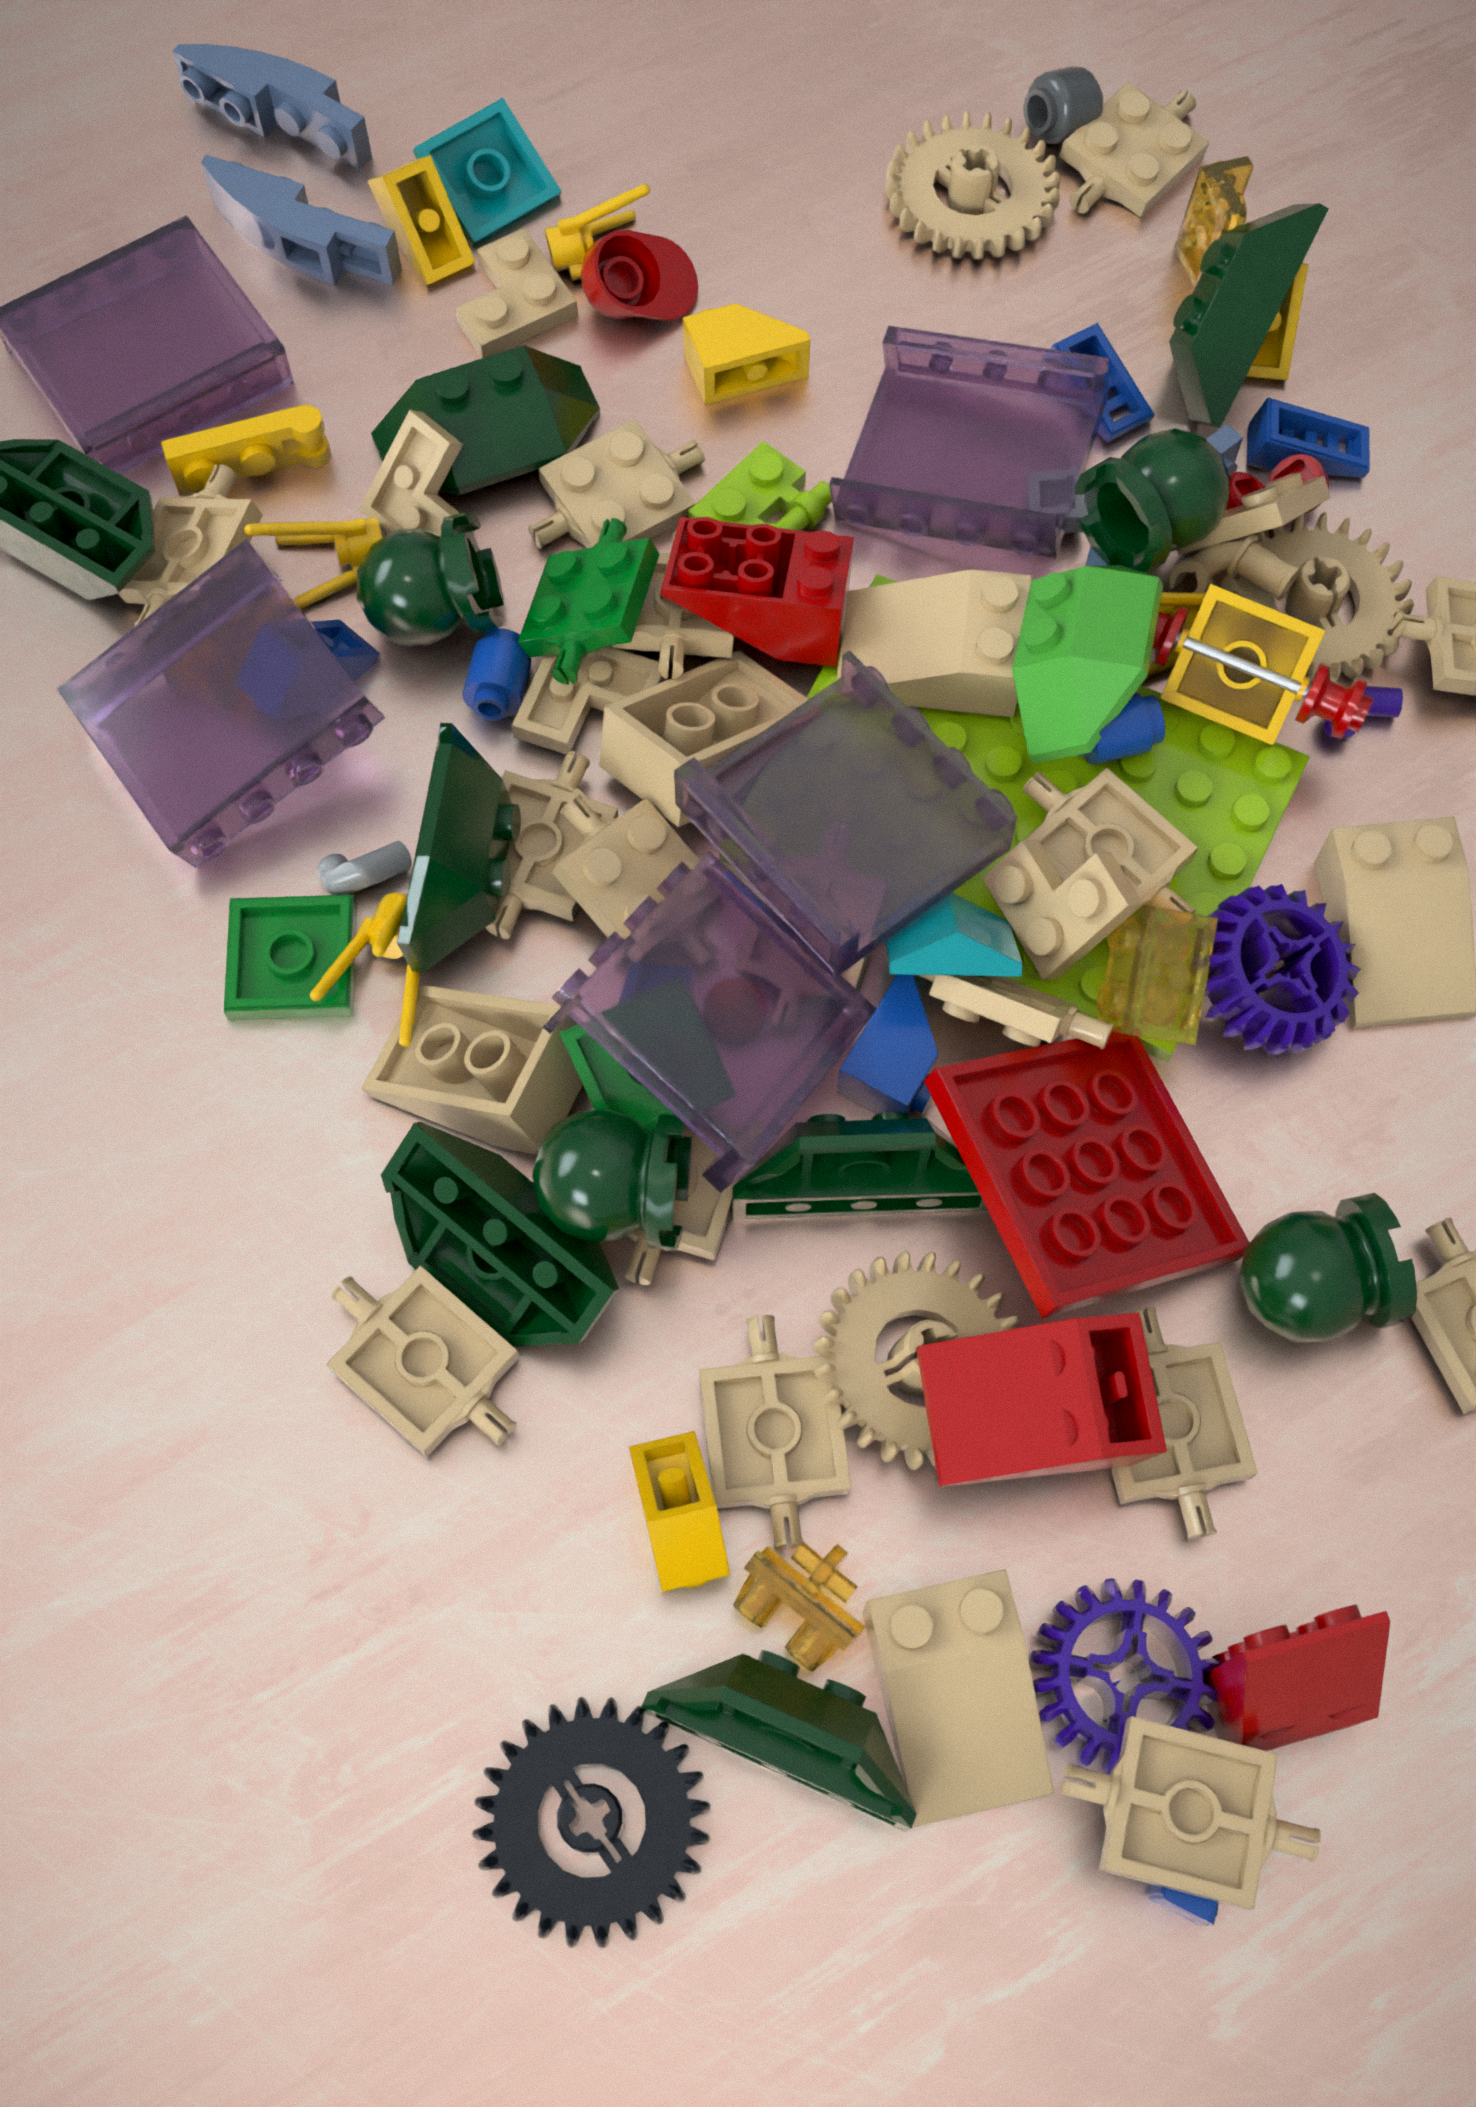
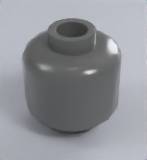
(1062, 103)

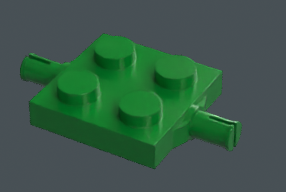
(589, 599)

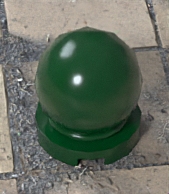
(1154, 499)
(426, 584)
(610, 1175)
(1323, 1273)

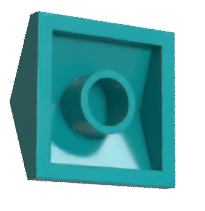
(489, 171)
(955, 940)

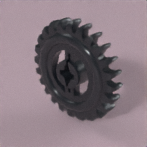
(635, 1879)

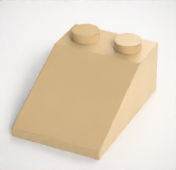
(942, 638)
(696, 716)
(1408, 914)
(480, 1067)
(959, 1696)

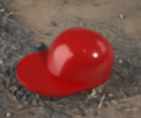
(638, 277)

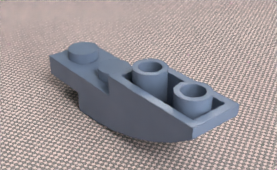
(273, 91)
(307, 238)

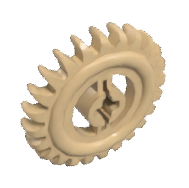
(969, 166)
(1328, 570)
(854, 1331)

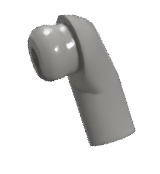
(348, 877)

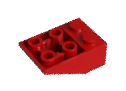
(764, 585)
(1041, 1400)
(1301, 1682)

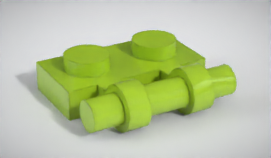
(762, 487)

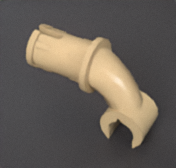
(1239, 557)

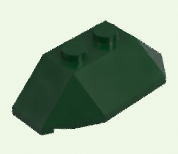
(1235, 306)
(506, 412)
(73, 517)
(458, 854)
(857, 1170)
(490, 1243)
(791, 1729)

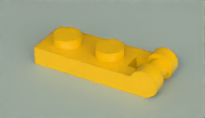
(249, 447)

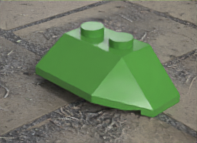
(1082, 654)

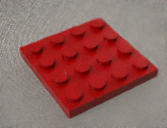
(1086, 1170)

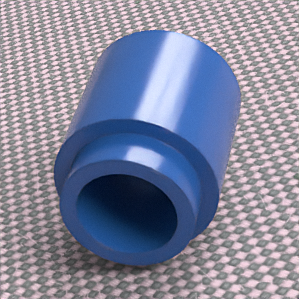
(497, 675)
(1130, 732)

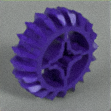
(1303, 996)
(1130, 1643)

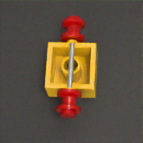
(1249, 666)

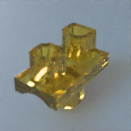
(777, 1582)

